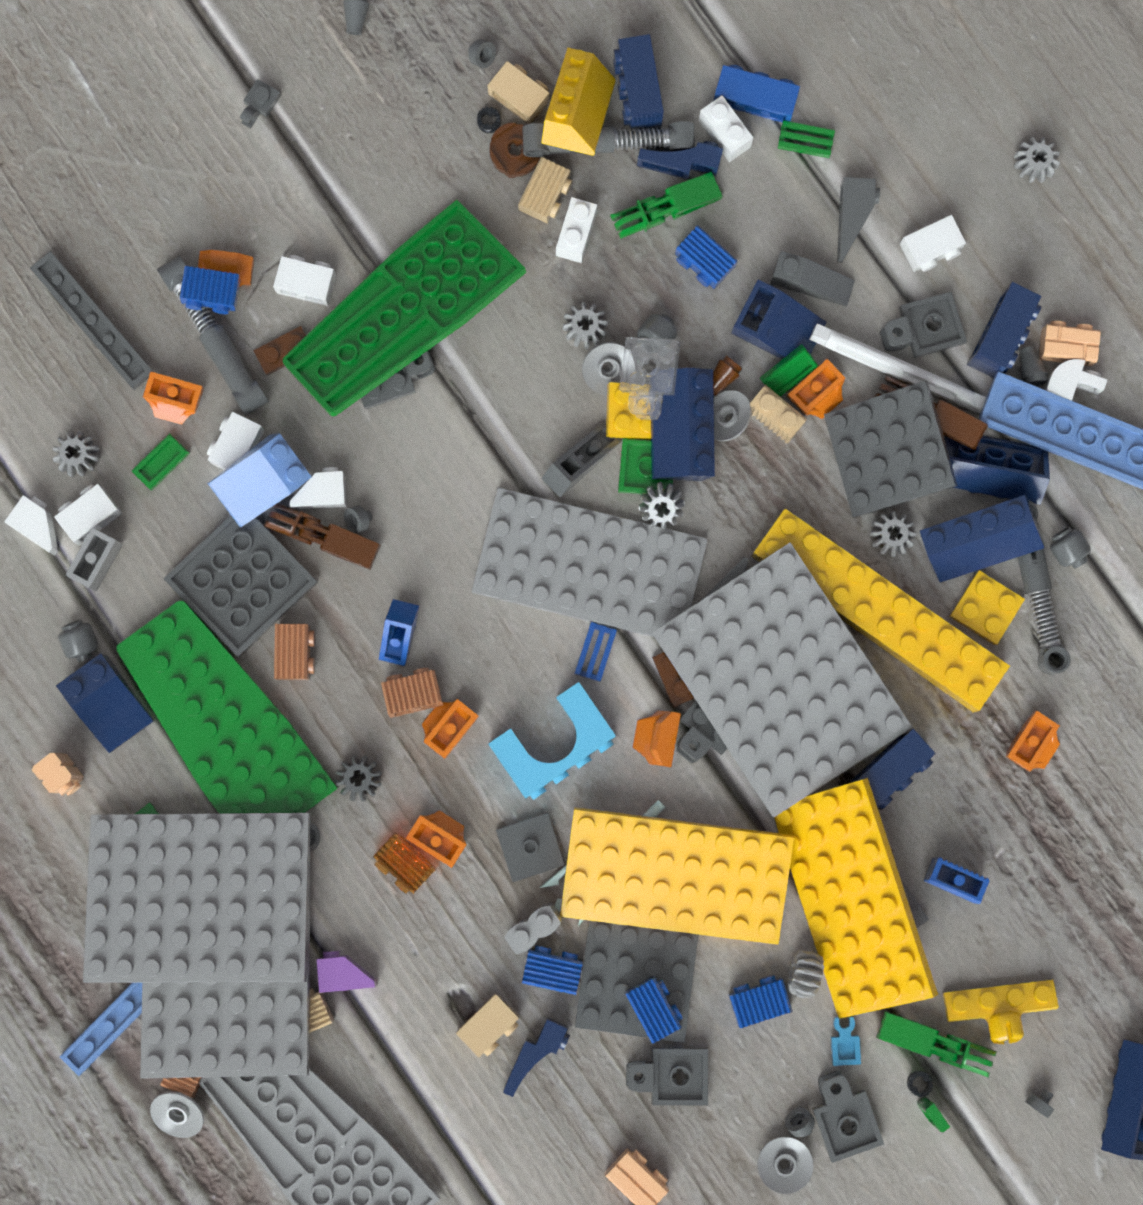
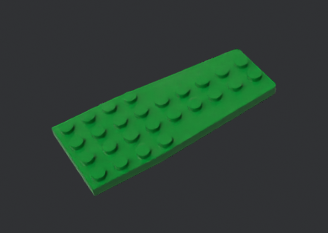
(403, 309)
(221, 720)

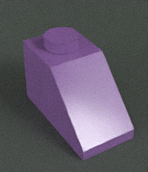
(341, 973)

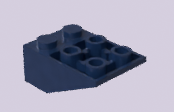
(775, 321)

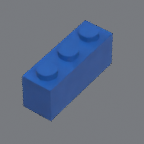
(757, 93)

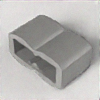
(538, 925)

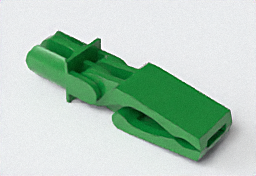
(680, 201)
(922, 1040)

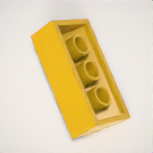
(578, 103)

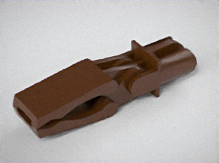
(953, 421)
(336, 541)

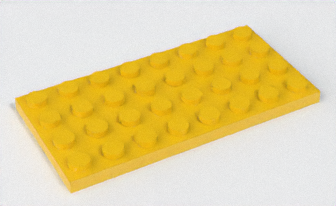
(676, 875)
(855, 901)

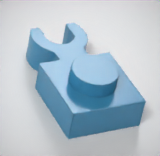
(845, 1047)

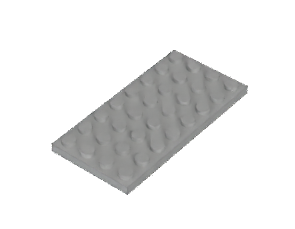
(587, 563)

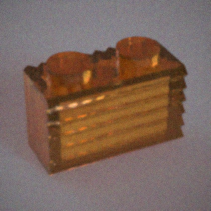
(404, 864)

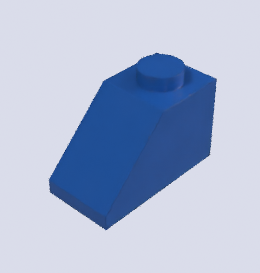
(398, 632)

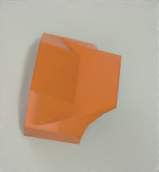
(228, 262)
(819, 391)
(172, 398)
(447, 726)
(657, 737)
(1034, 742)
(439, 837)

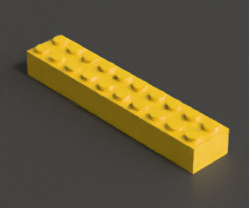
(890, 615)

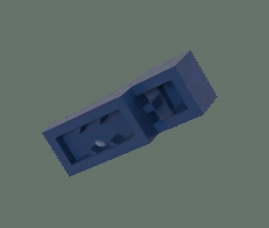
(702, 159)
(552, 1037)

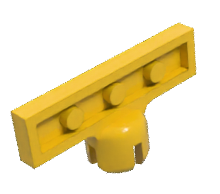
(1001, 1006)

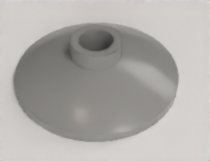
(592, 367)
(728, 405)
(177, 1114)
(787, 1179)

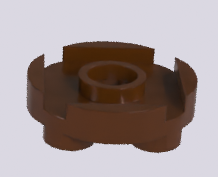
(503, 161)

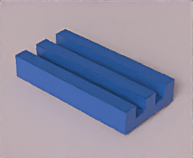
(602, 630)

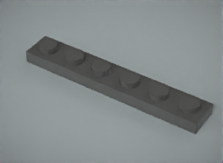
(91, 320)

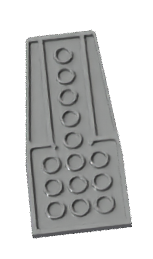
(316, 1142)

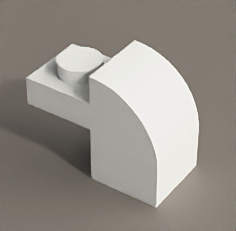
(1070, 376)

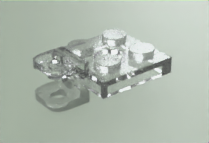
(647, 387)

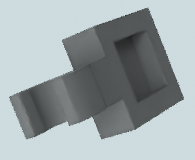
(259, 100)

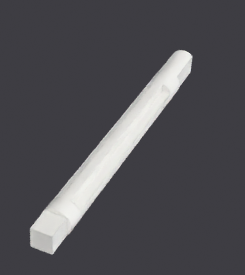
(897, 368)

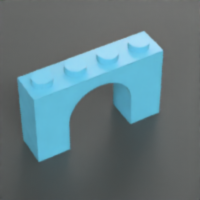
(591, 735)

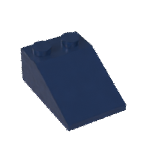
(105, 702)

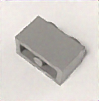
(94, 559)

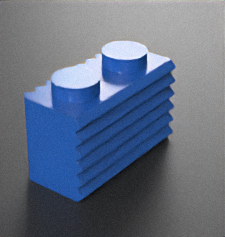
(705, 258)
(209, 289)
(956, 880)
(552, 970)
(760, 1001)
(653, 1009)

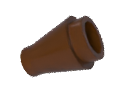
(724, 374)

